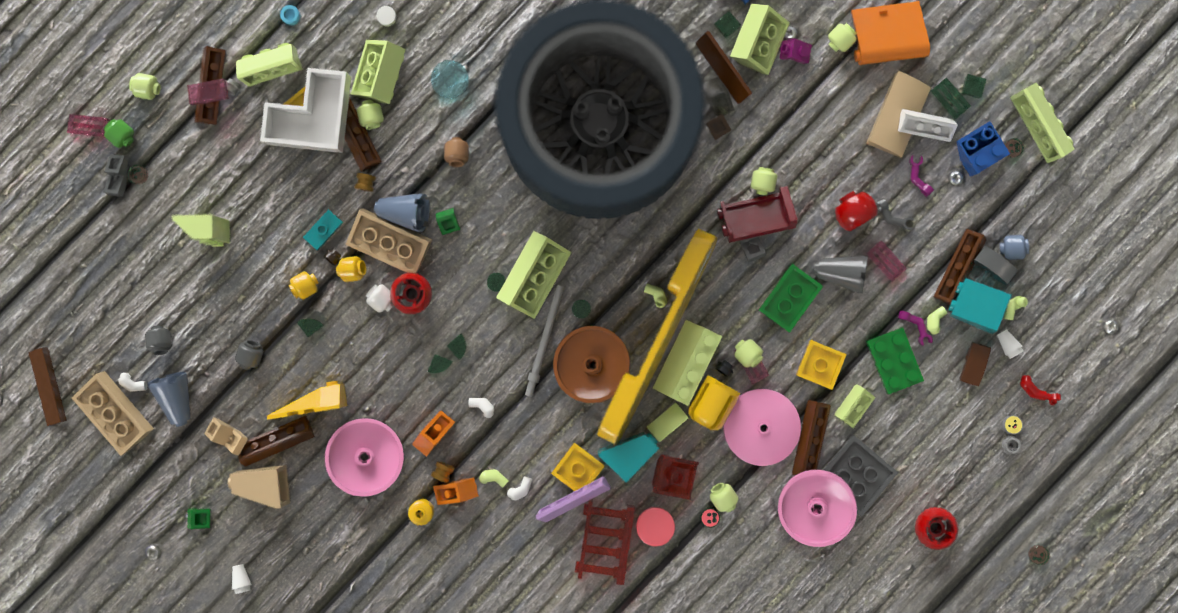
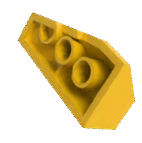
(322, 399)

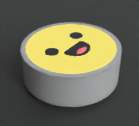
(1012, 424)

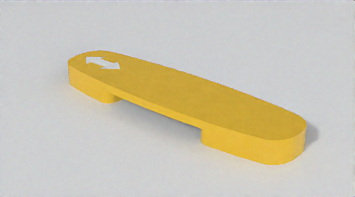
(633, 387)

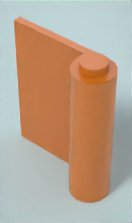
(890, 33)

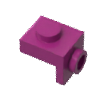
(795, 50)

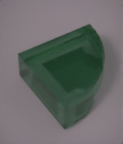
(310, 326)
(458, 346)
(439, 364)

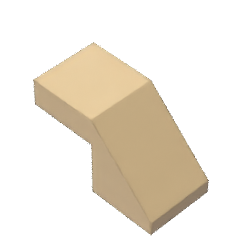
(226, 435)

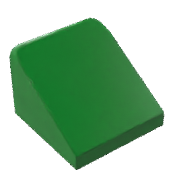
(447, 221)
(198, 518)

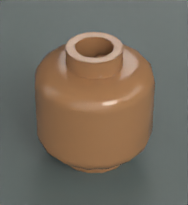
(456, 152)

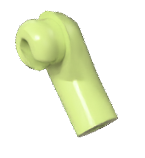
(658, 294)
(1014, 304)
(933, 320)
(493, 475)

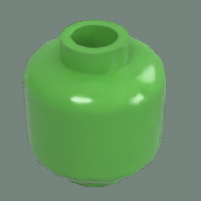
(119, 133)

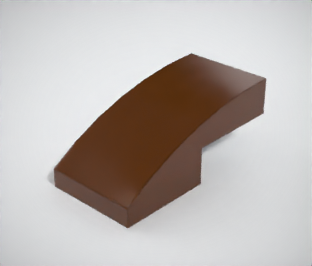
(976, 363)

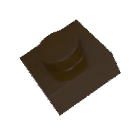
(718, 126)

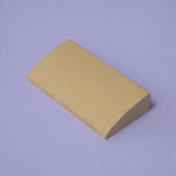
(904, 93)
(388, 242)
(112, 413)

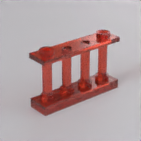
(620, 553)

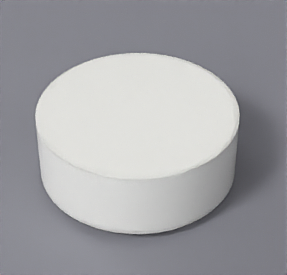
(386, 16)

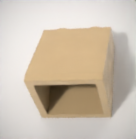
(262, 485)

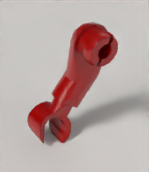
(1030, 388)

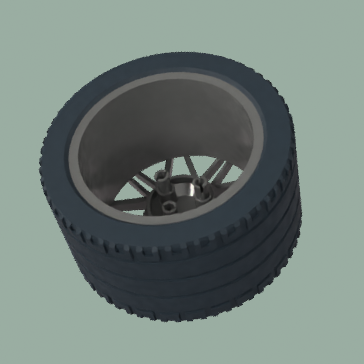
(599, 115)

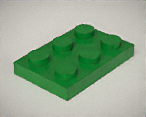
(790, 298)
(895, 360)

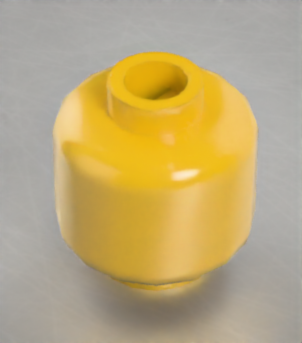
(351, 269)
(303, 285)
(424, 506)

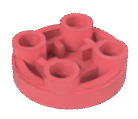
(655, 526)

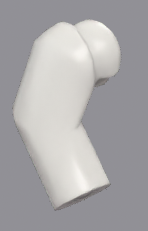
(126, 382)
(485, 406)
(522, 491)

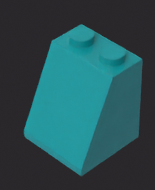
(979, 305)
(629, 454)

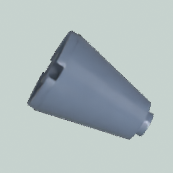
(404, 210)
(172, 397)

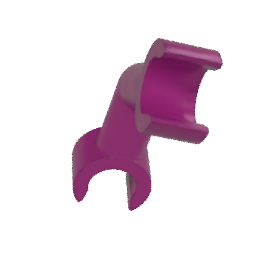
(924, 188)
(920, 324)

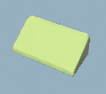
(854, 405)
(667, 422)

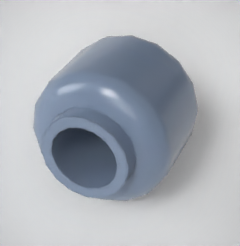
(1014, 247)

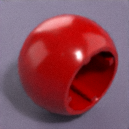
(855, 210)
(397, 299)
(933, 515)

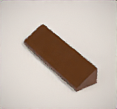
(723, 67)
(211, 69)
(359, 141)
(960, 265)
(47, 386)
(811, 437)
(276, 441)

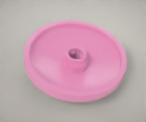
(744, 423)
(360, 476)
(813, 524)

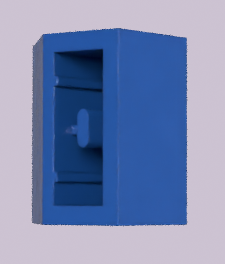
(981, 149)

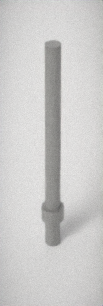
(534, 376)

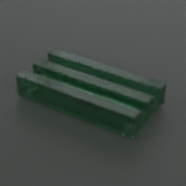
(956, 93)

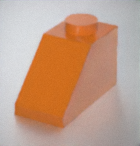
(433, 433)
(456, 491)

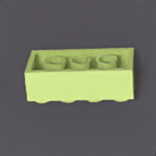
(1042, 123)
(534, 274)
(687, 362)

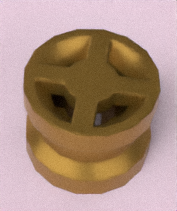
(365, 182)
(442, 471)

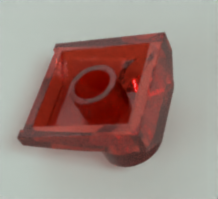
(674, 476)

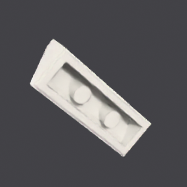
(927, 125)

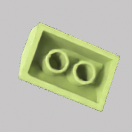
(760, 38)
(268, 64)
(378, 71)
(205, 228)

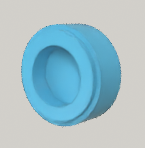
(290, 15)

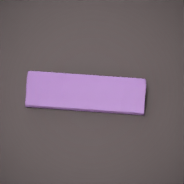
(573, 500)

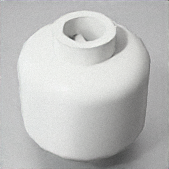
(379, 298)

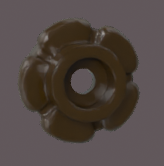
(332, 257)

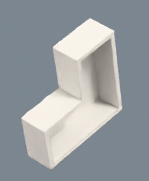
(317, 123)

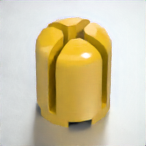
(713, 404)

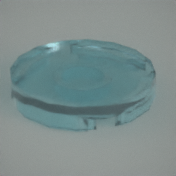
(449, 79)

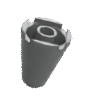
(843, 271)

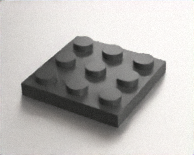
(862, 471)

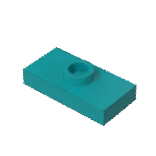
(323, 229)

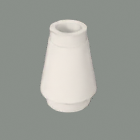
(1009, 344)
(240, 579)

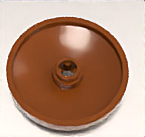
(574, 361)

